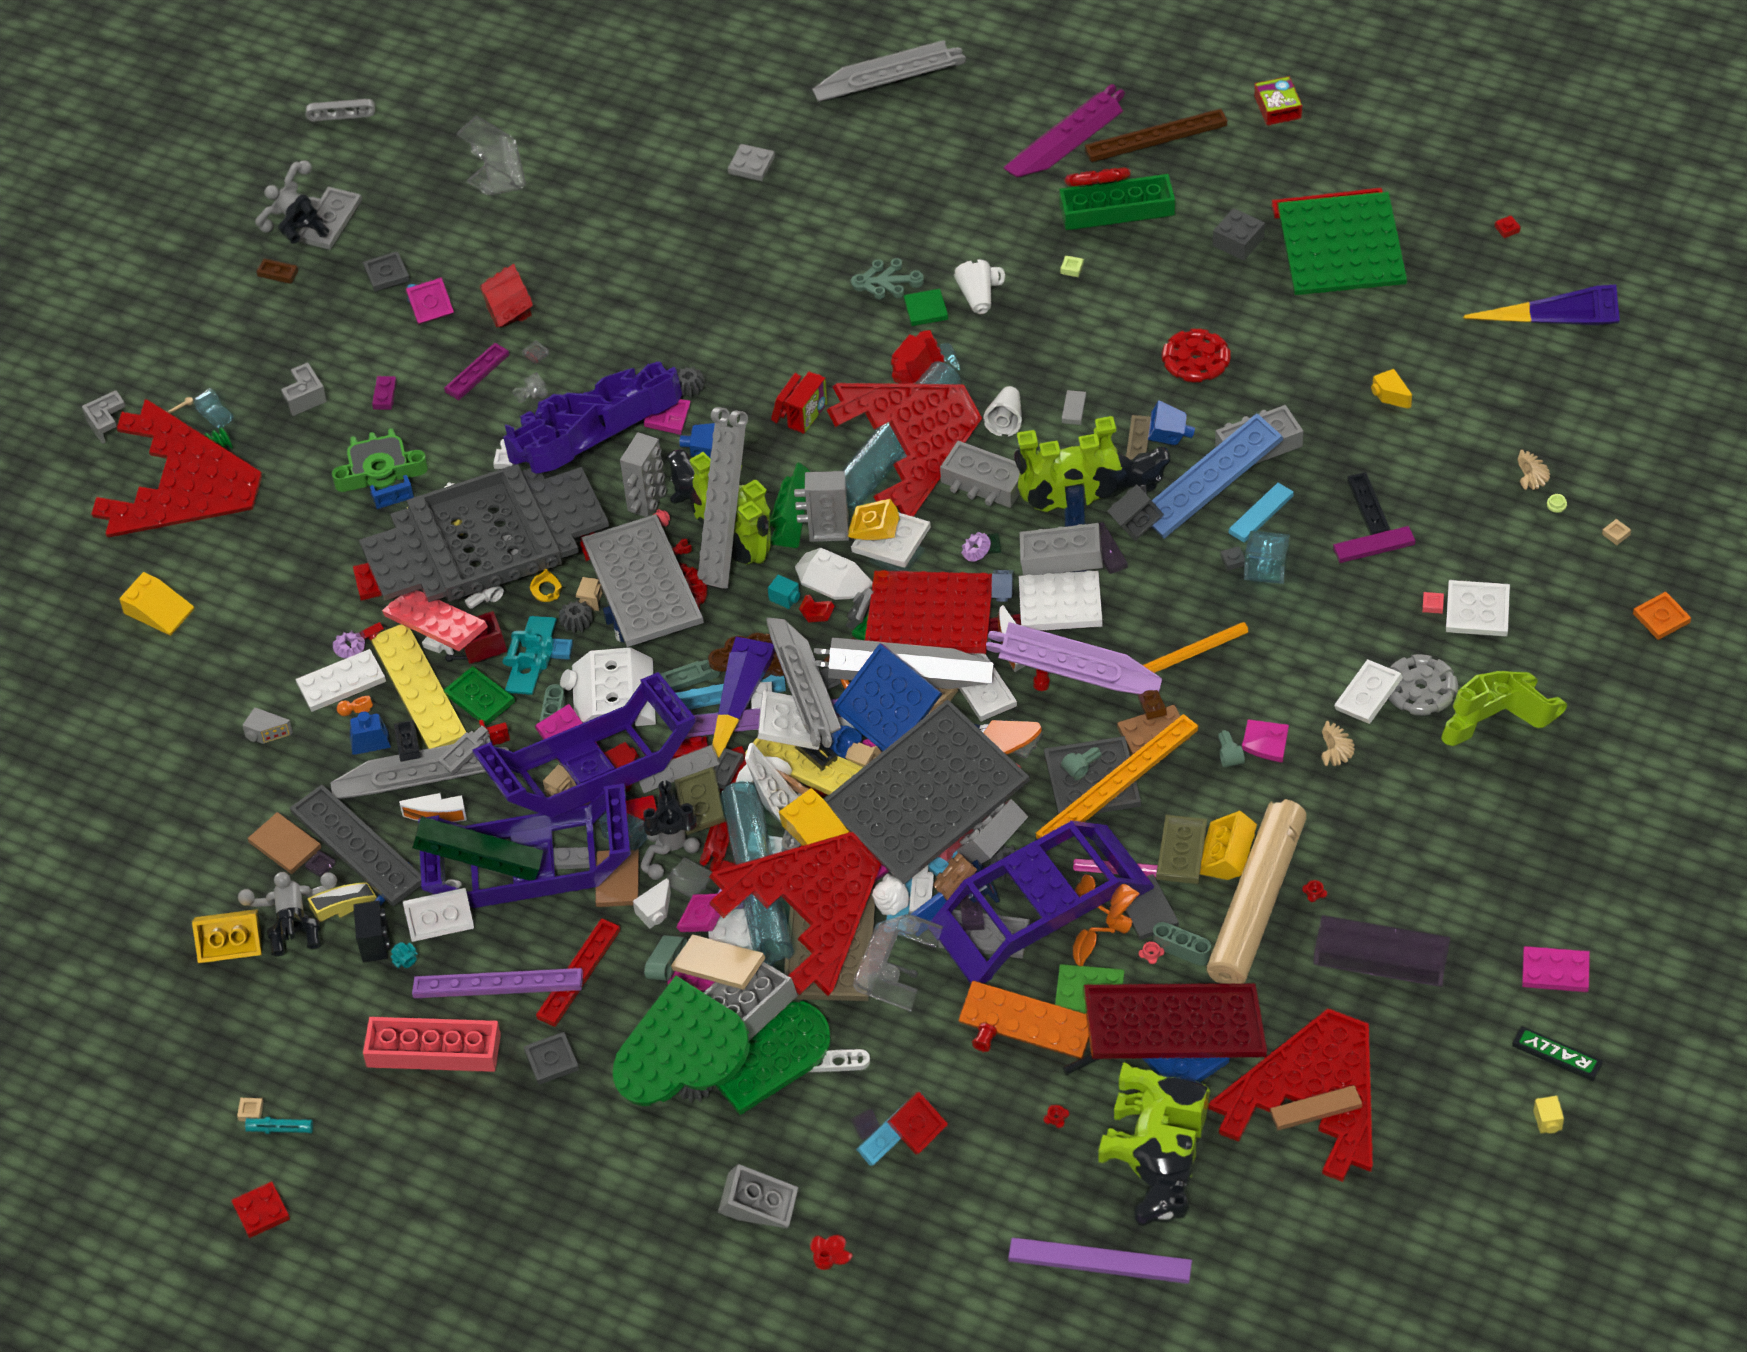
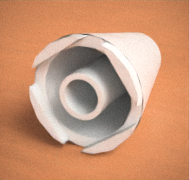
(975, 284)
(1004, 413)

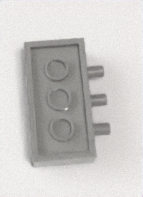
(1281, 421)
(981, 474)
(643, 475)
(825, 506)
(1061, 549)

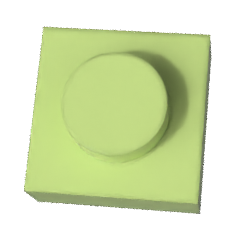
(1072, 266)

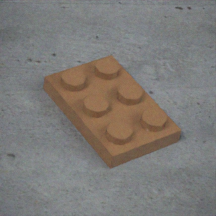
(1140, 731)

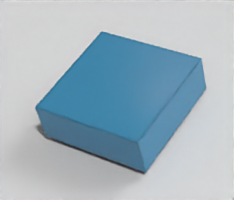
(562, 649)

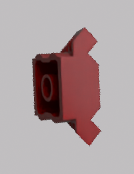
(506, 297)
(915, 357)

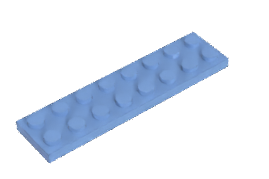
(1214, 473)

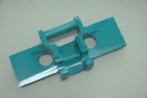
(536, 657)

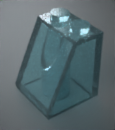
(1266, 557)

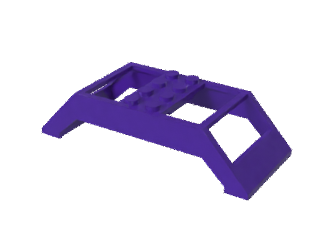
(583, 757)
(536, 832)
(1043, 888)

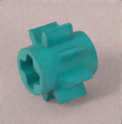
(403, 955)

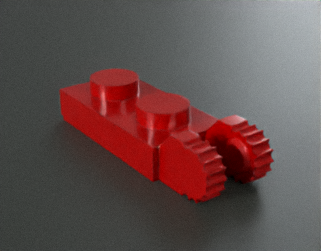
(715, 846)

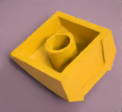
(874, 521)

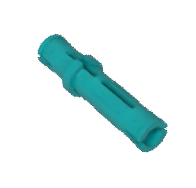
(291, 1125)

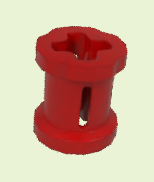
(984, 1037)

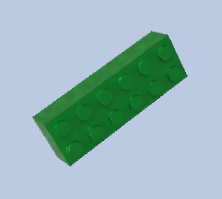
(1117, 202)

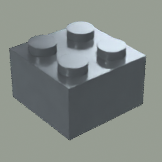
(1238, 234)
(1135, 512)

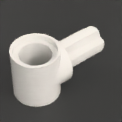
(491, 594)

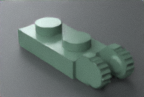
(689, 675)

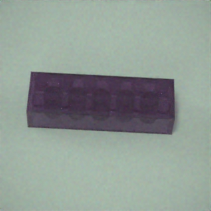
(1381, 950)

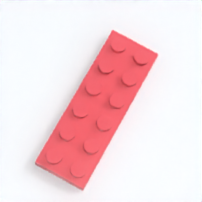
(435, 619)

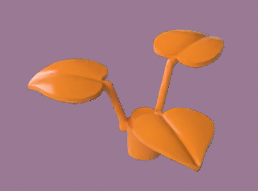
(1116, 921)

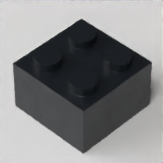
(371, 931)

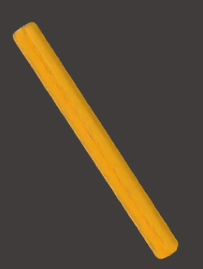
(1197, 647)

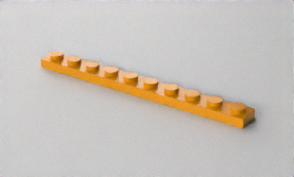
(1124, 775)

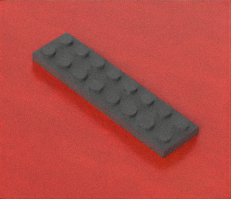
(357, 845)

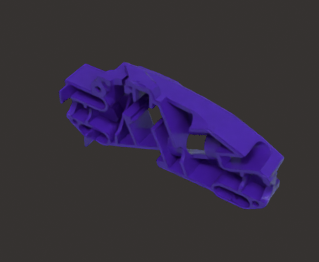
(573, 421)

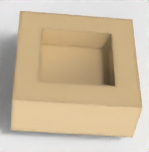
(1616, 532)
(250, 1108)

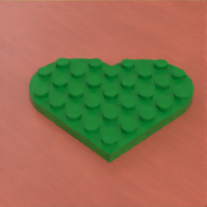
(679, 1044)
(779, 1055)

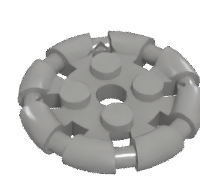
(1430, 678)

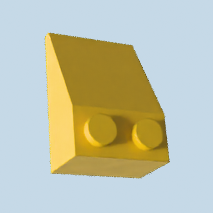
(155, 604)
(811, 819)

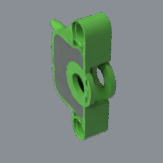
(376, 460)

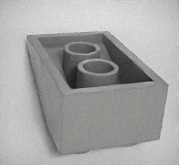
(757, 1198)

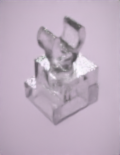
(534, 386)

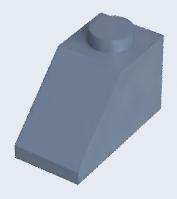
(1002, 584)

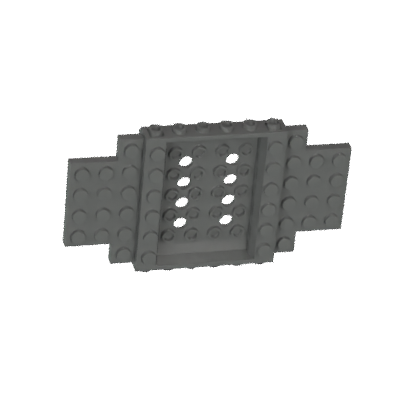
(537, 514)

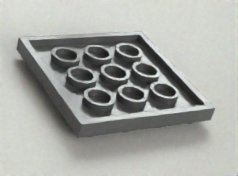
(1068, 790)

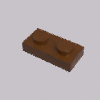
(277, 271)
(1152, 704)

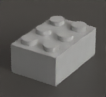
(992, 832)

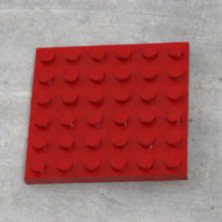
(931, 609)

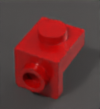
(816, 611)
(498, 733)

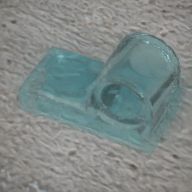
(211, 408)

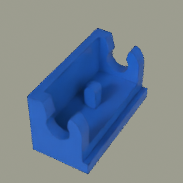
(392, 494)

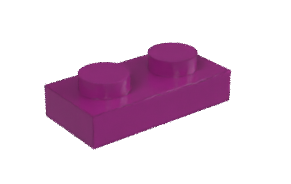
(384, 393)

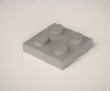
(751, 162)

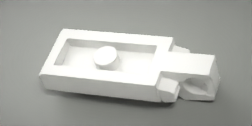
(921, 889)

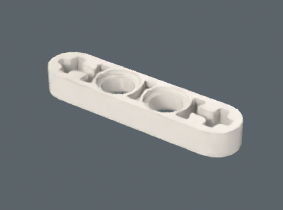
(828, 1065)

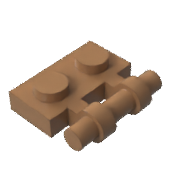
(953, 875)

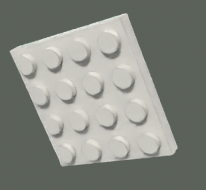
(1060, 600)

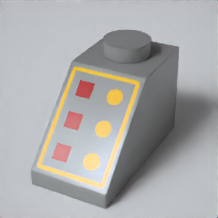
(265, 726)

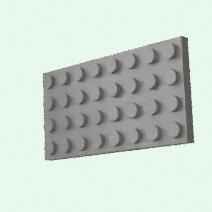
(642, 580)

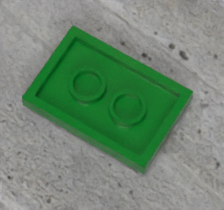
(479, 696)

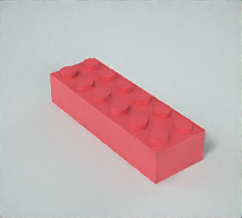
(432, 1044)

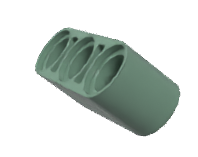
(553, 701)
(1191, 944)
(659, 963)

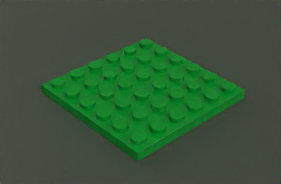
(1341, 243)

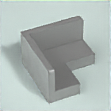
(306, 392)
(98, 413)

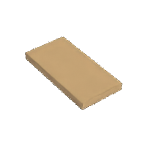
(718, 962)

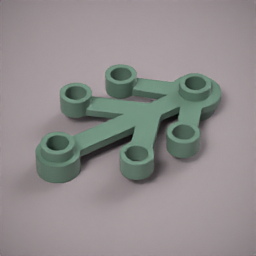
(865, 281)

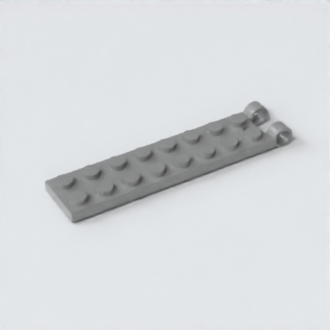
(722, 497)

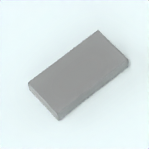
(1073, 407)

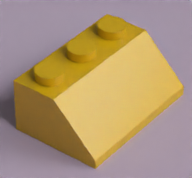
(1227, 846)
(227, 936)

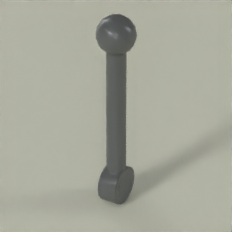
(912, 973)

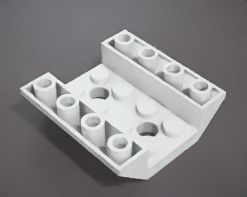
(598, 684)

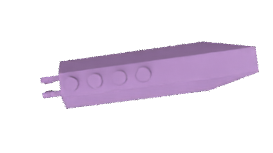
(1073, 659)

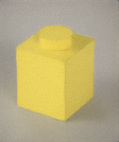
(1548, 1114)

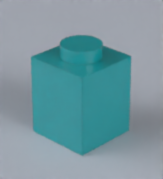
(783, 591)

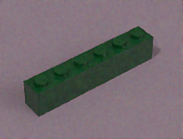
(477, 849)

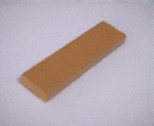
(1315, 1108)

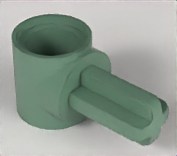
(1230, 752)
(1077, 764)

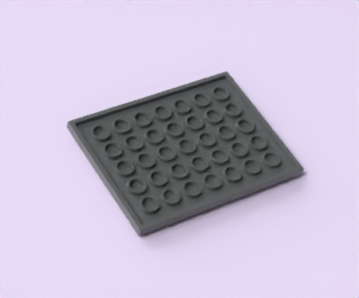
(926, 791)

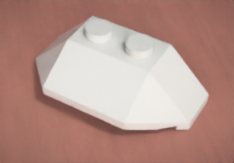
(831, 574)

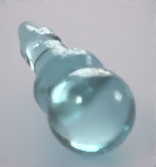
(949, 355)

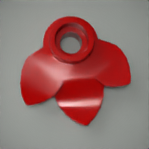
(829, 1251)

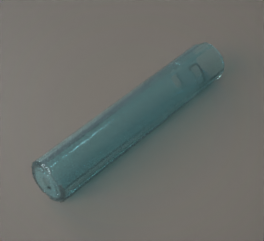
(883, 449)
(751, 841)

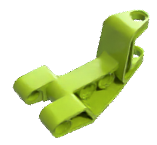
(1498, 691)

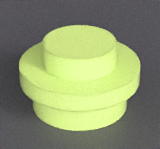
(1556, 503)

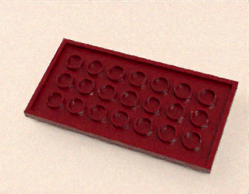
(1174, 1021)

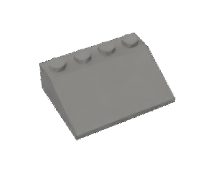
(760, 1000)

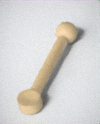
(188, 401)

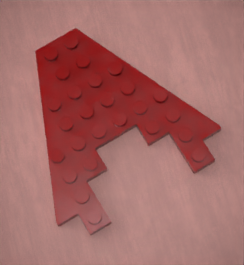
(926, 423)
(196, 483)
(823, 884)
(1315, 1061)

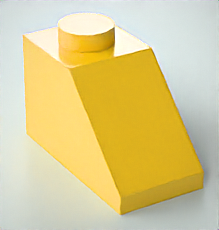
(1391, 389)

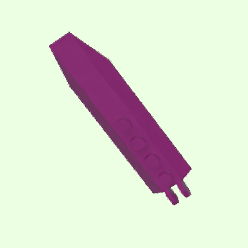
(1068, 133)

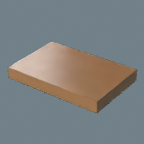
(284, 843)
(622, 884)

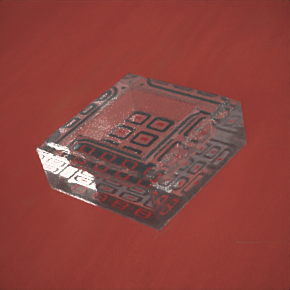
(535, 352)

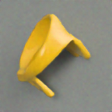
(545, 576)

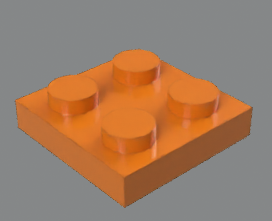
(1662, 615)

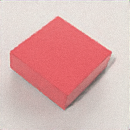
(1433, 602)

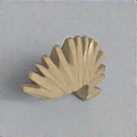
(1534, 471)
(1338, 745)

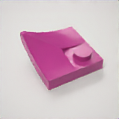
(671, 419)
(1265, 739)

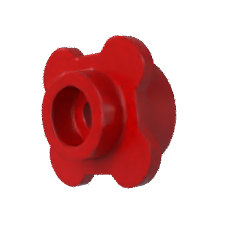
(1314, 885)
(1056, 1110)

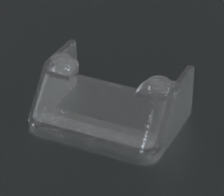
(500, 155)
(880, 978)

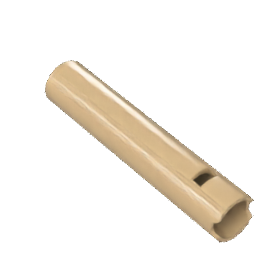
(1256, 893)

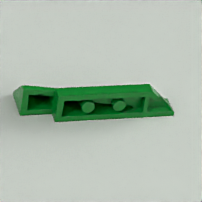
(784, 512)

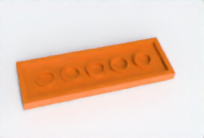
(1026, 1019)

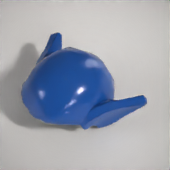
(844, 739)

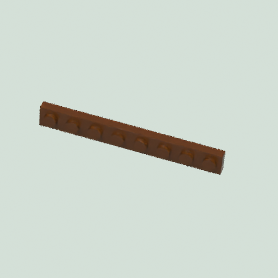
(1156, 135)

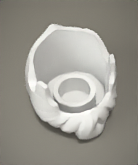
(890, 895)

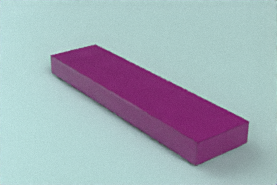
(476, 371)
(1374, 544)

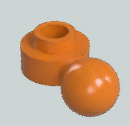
(359, 705)

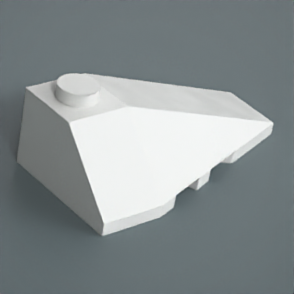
(771, 786)

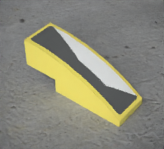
(340, 900)

